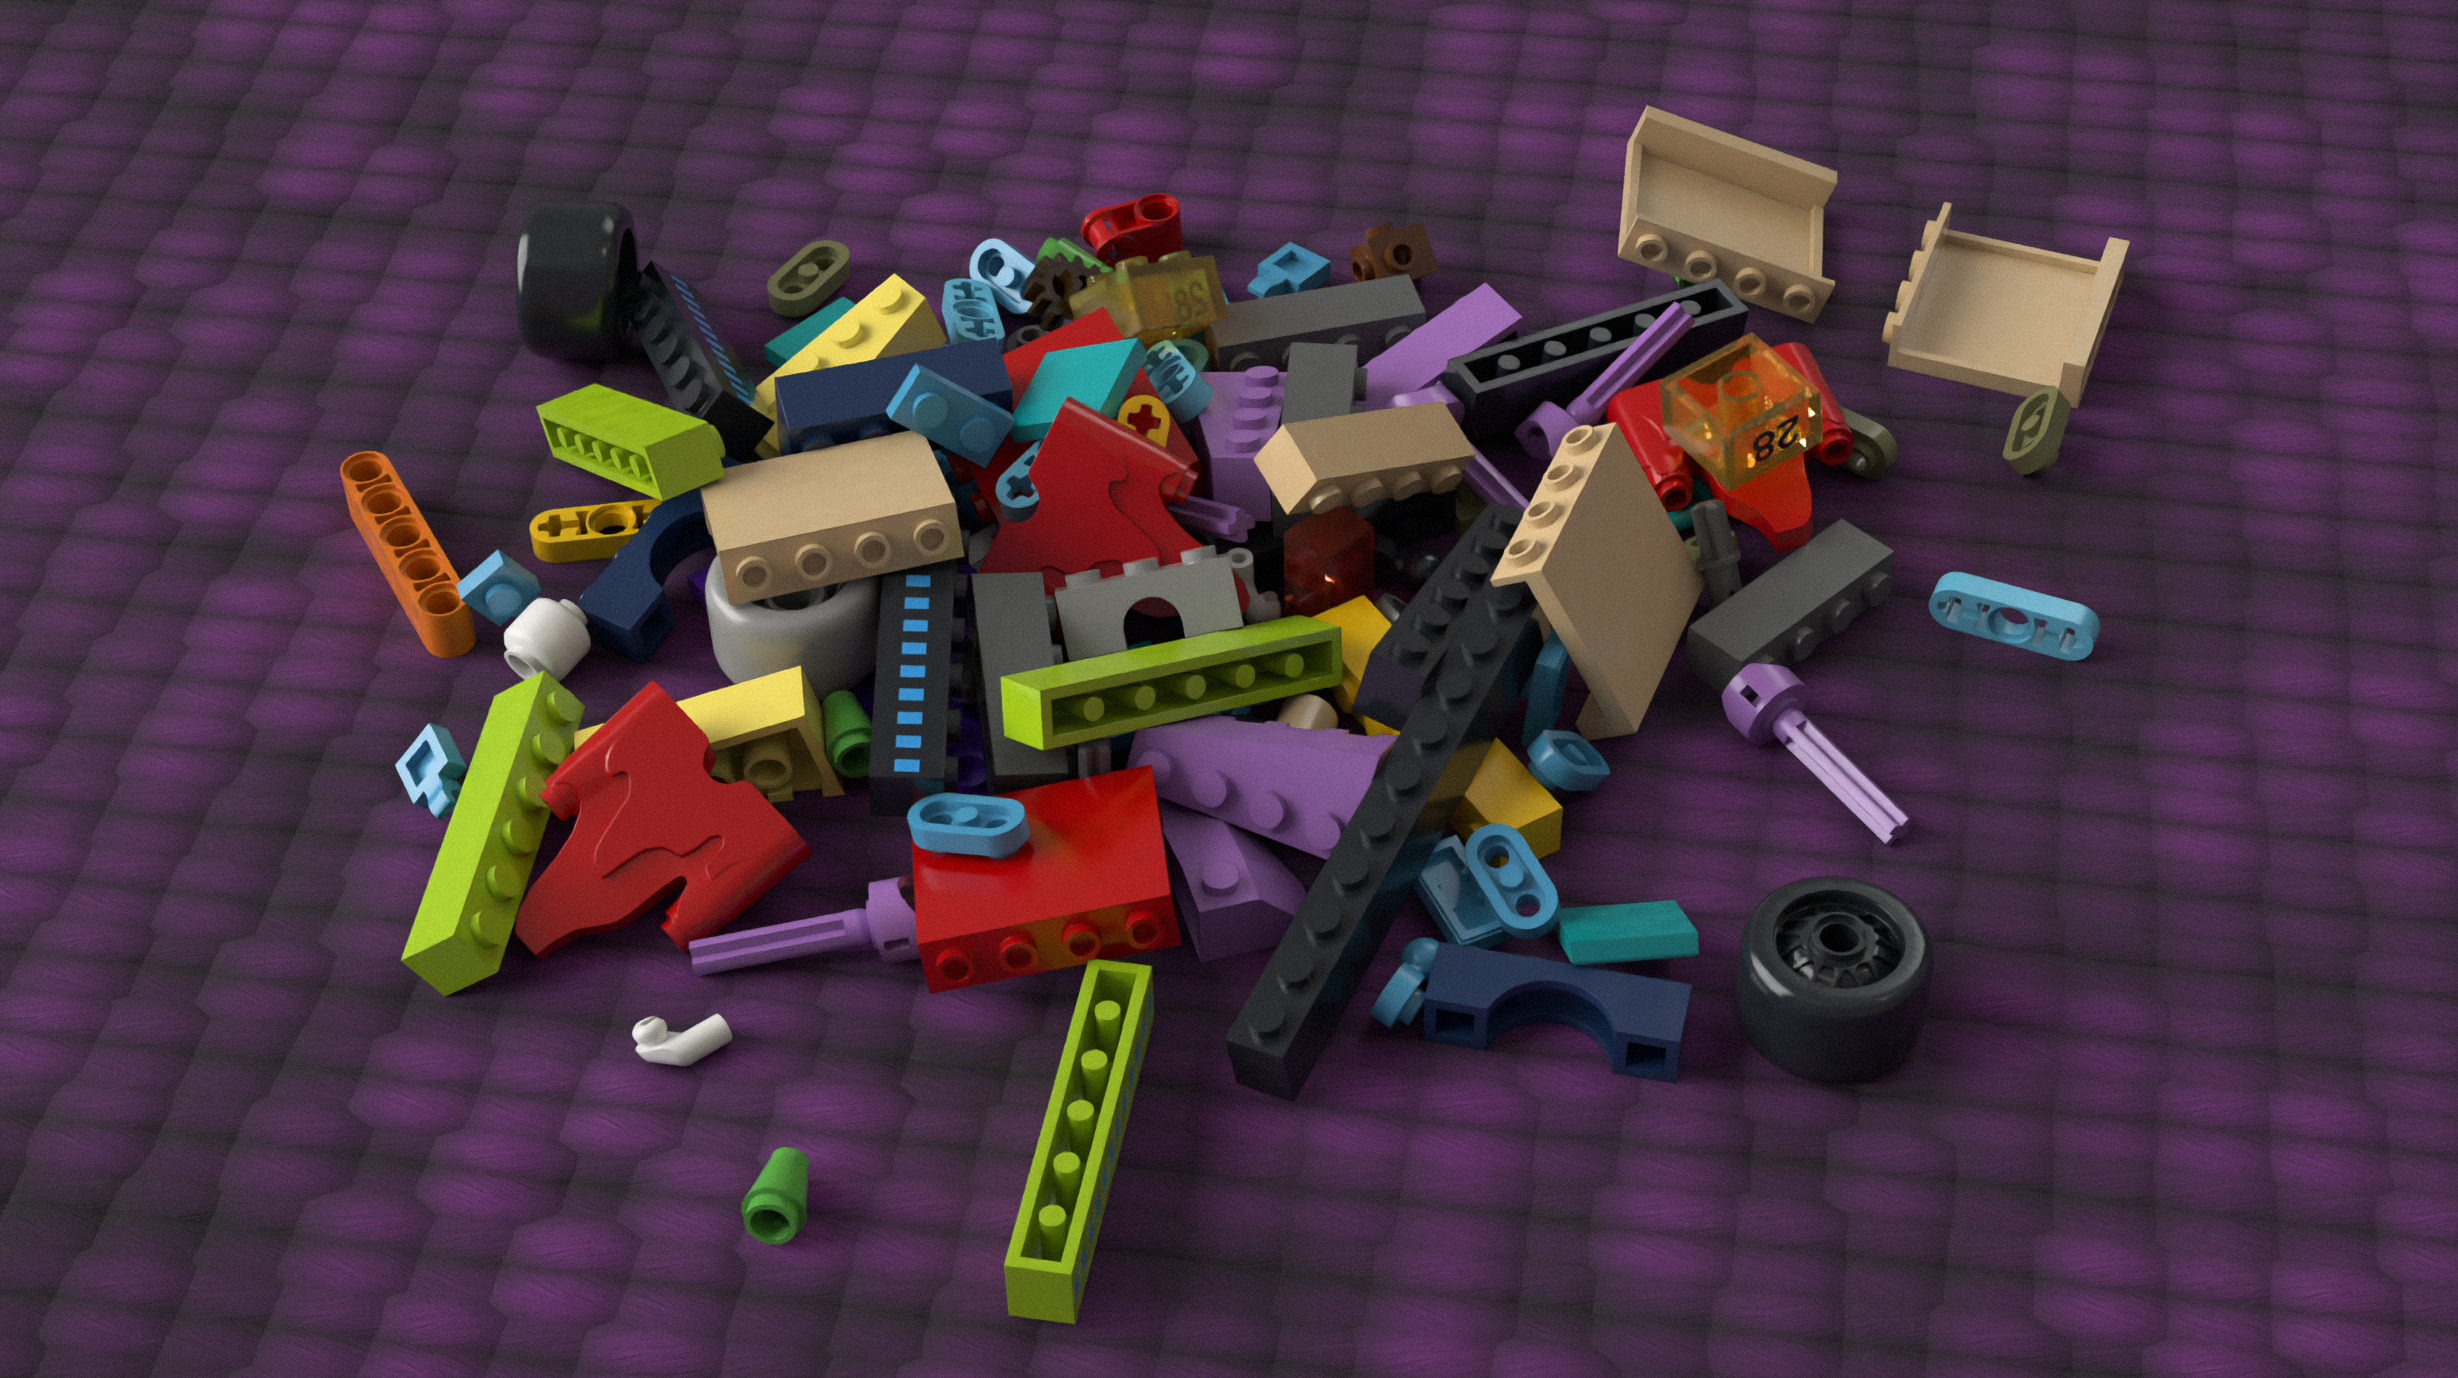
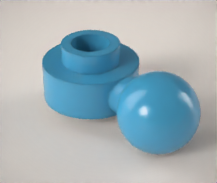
(1403, 994)

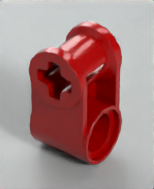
(1137, 229)

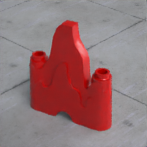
(1773, 502)
(1099, 508)
(651, 827)

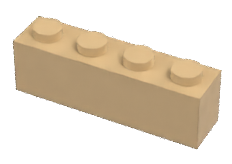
(1364, 457)

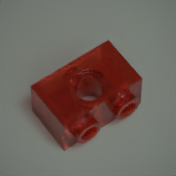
(1327, 562)

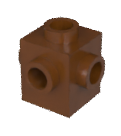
(1393, 253)

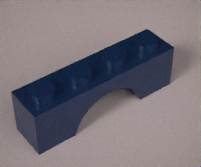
(628, 601)
(1485, 992)

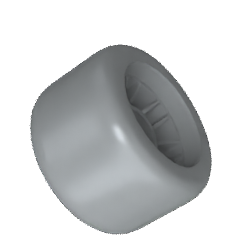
(822, 629)

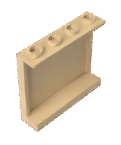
(1726, 211)
(2002, 312)
(830, 516)
(1605, 574)

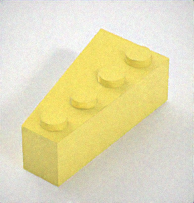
(882, 325)
(763, 735)

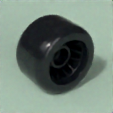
(572, 277)
(1833, 979)

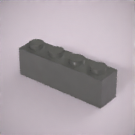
(1360, 313)
(1319, 384)
(1791, 606)
(1009, 636)

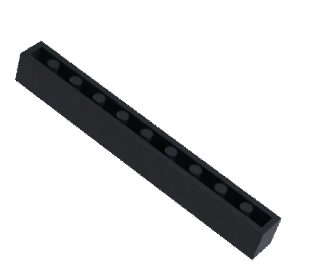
(1387, 843)

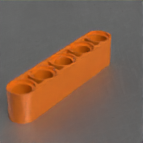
(408, 554)

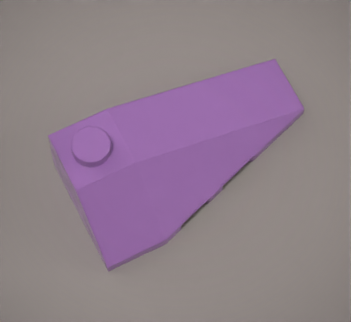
(1227, 884)

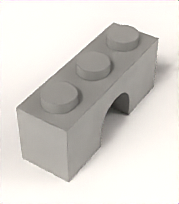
(1095, 608)

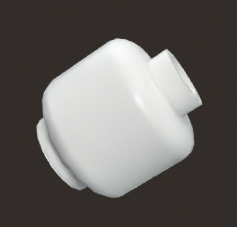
(547, 638)

